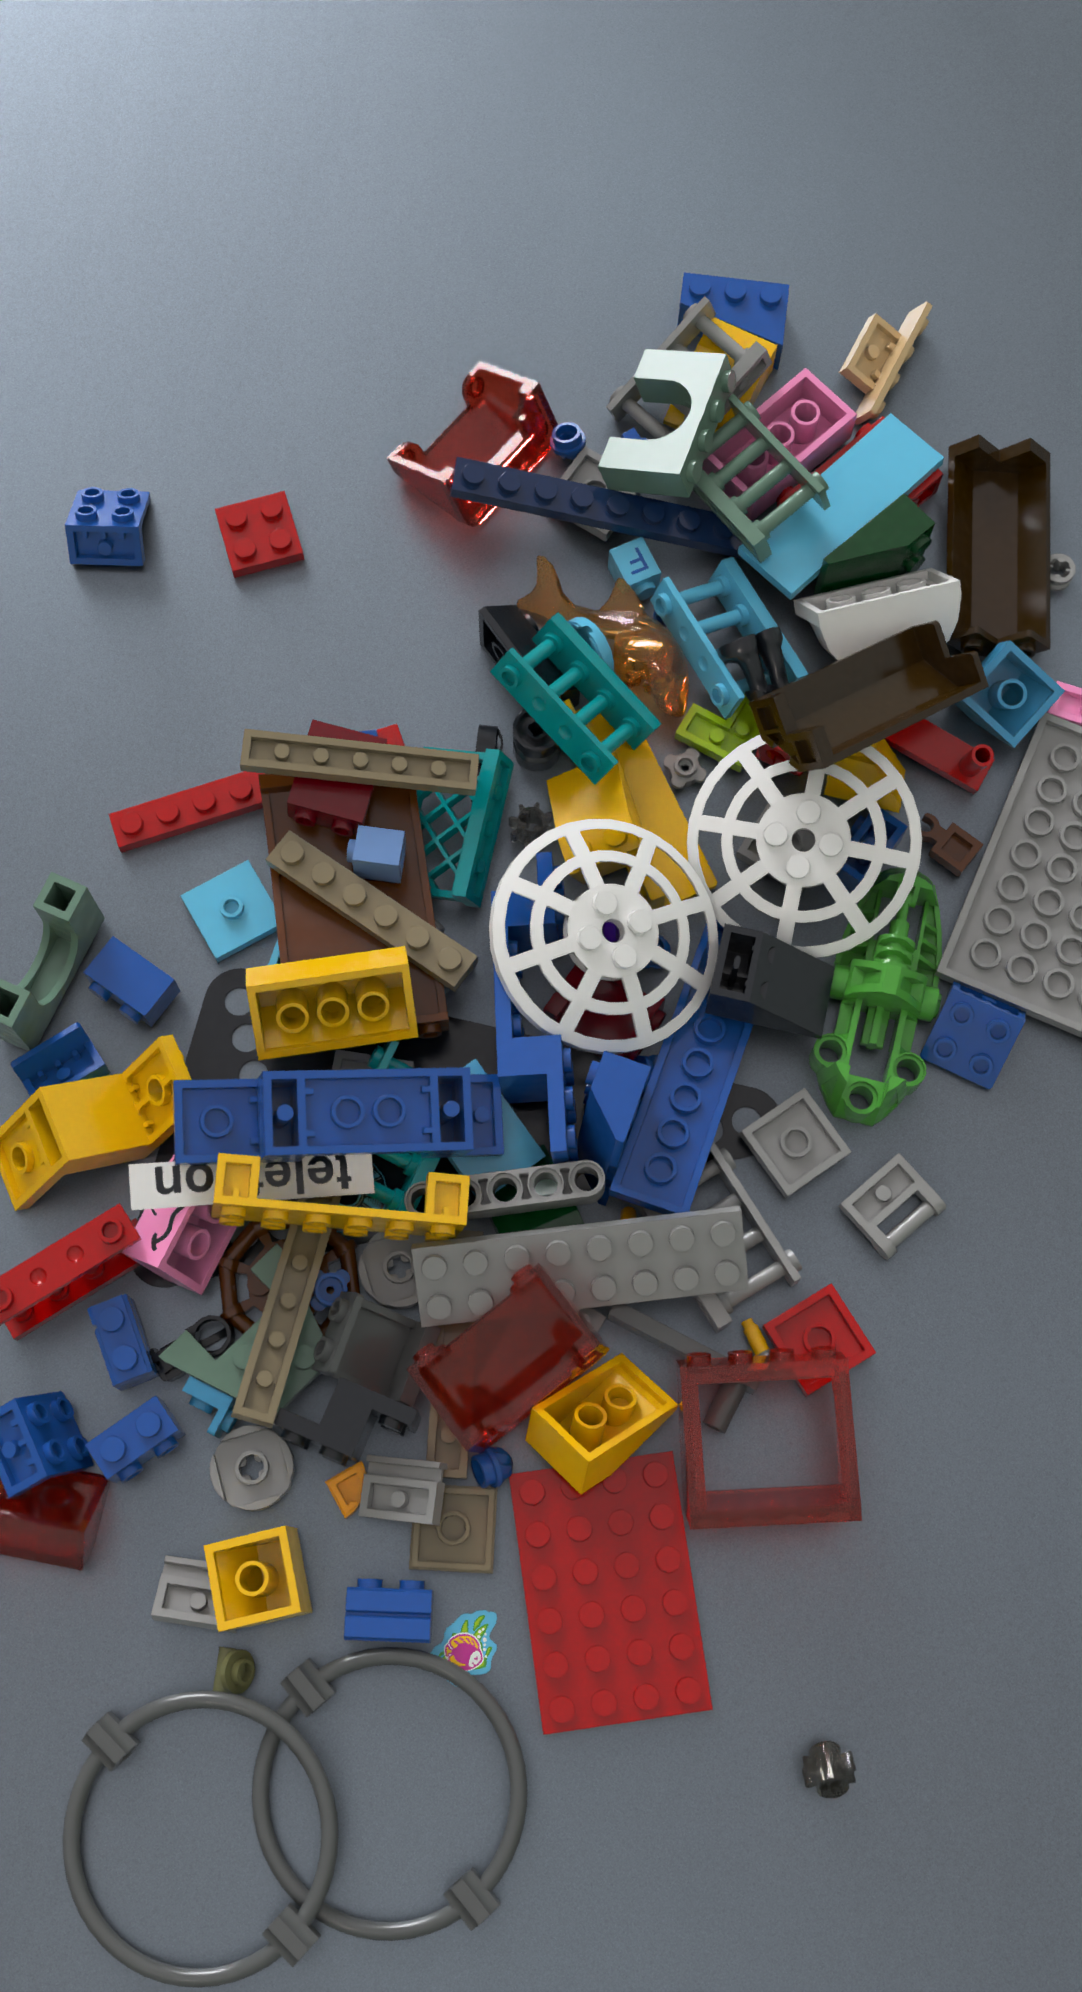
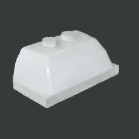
(873, 611)

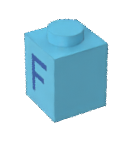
(636, 566)

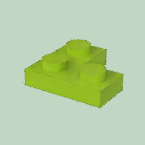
(717, 735)

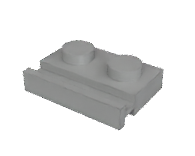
(403, 1490)
(185, 1594)

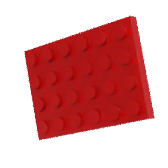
(609, 1596)

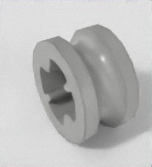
(1059, 562)

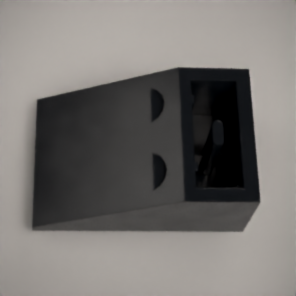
(769, 983)

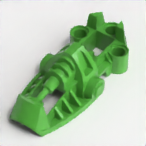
(886, 982)

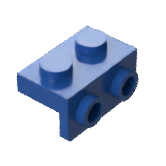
(59, 1060)

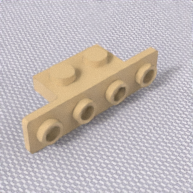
(879, 356)

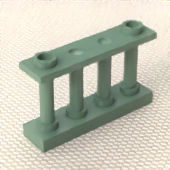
(733, 510)

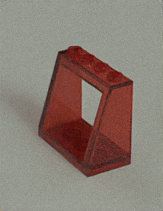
(773, 1504)

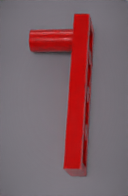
(944, 754)

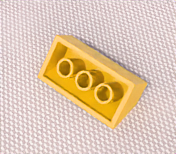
(331, 1003)

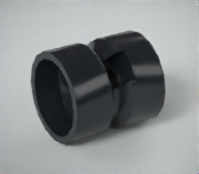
(532, 745)

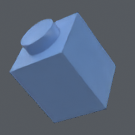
(377, 853)

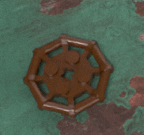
(229, 1264)

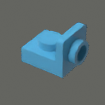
(206, 1398)

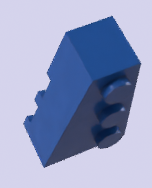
(744, 303)

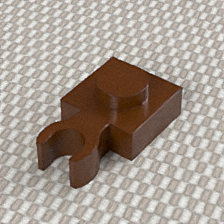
(951, 847)

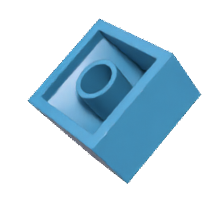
(1015, 697)

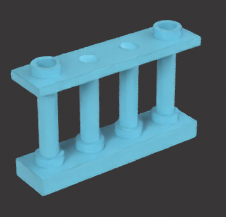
(743, 610)

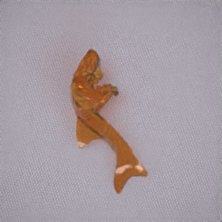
(640, 643)

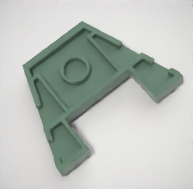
(229, 1368)

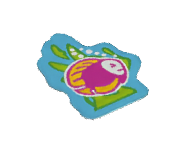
(469, 1642)

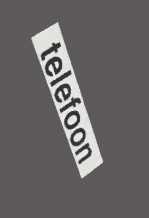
(193, 1185)

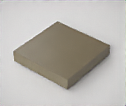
(464, 1536)

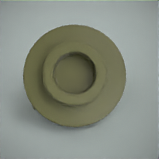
(233, 1670)

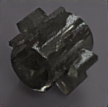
(529, 816)
(828, 1769)

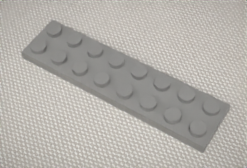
(589, 1261)

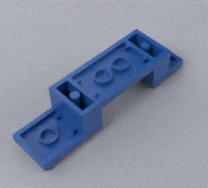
(535, 1065)
(339, 1114)

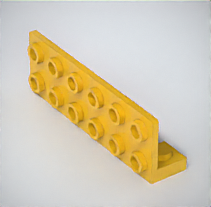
(657, 812)
(237, 1202)

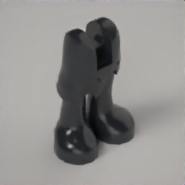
(746, 654)

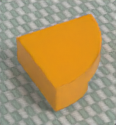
(347, 1488)

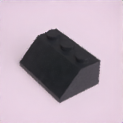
(507, 628)

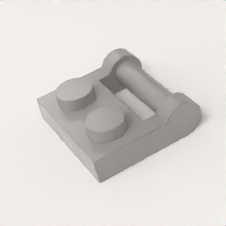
(882, 1196)

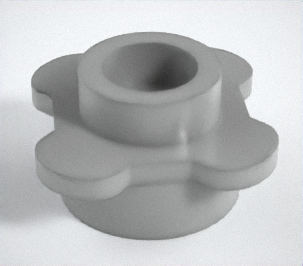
(685, 778)

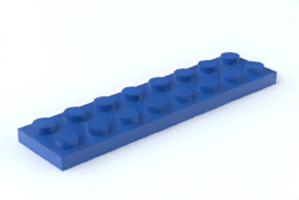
(681, 1105)

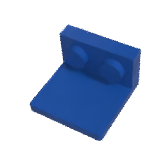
(107, 527)
(973, 1035)
(39, 1442)

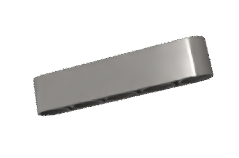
(525, 1181)

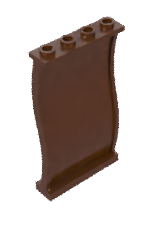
(314, 930)

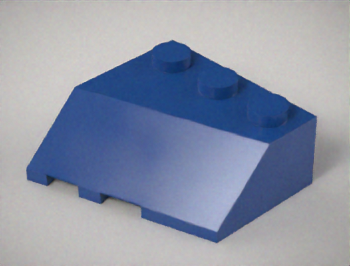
(612, 1102)

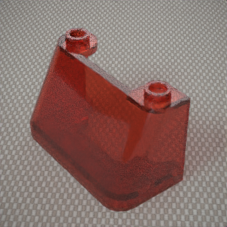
(502, 425)
(508, 1360)

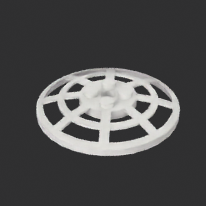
(822, 861)
(589, 947)

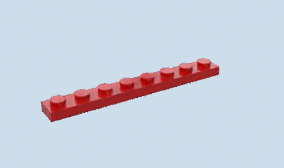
(198, 806)

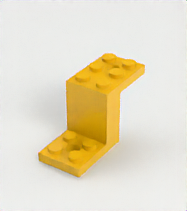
(90, 1123)

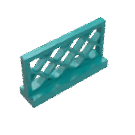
(481, 830)

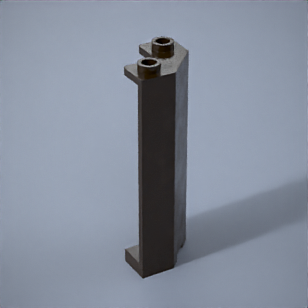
(1000, 544)
(866, 697)

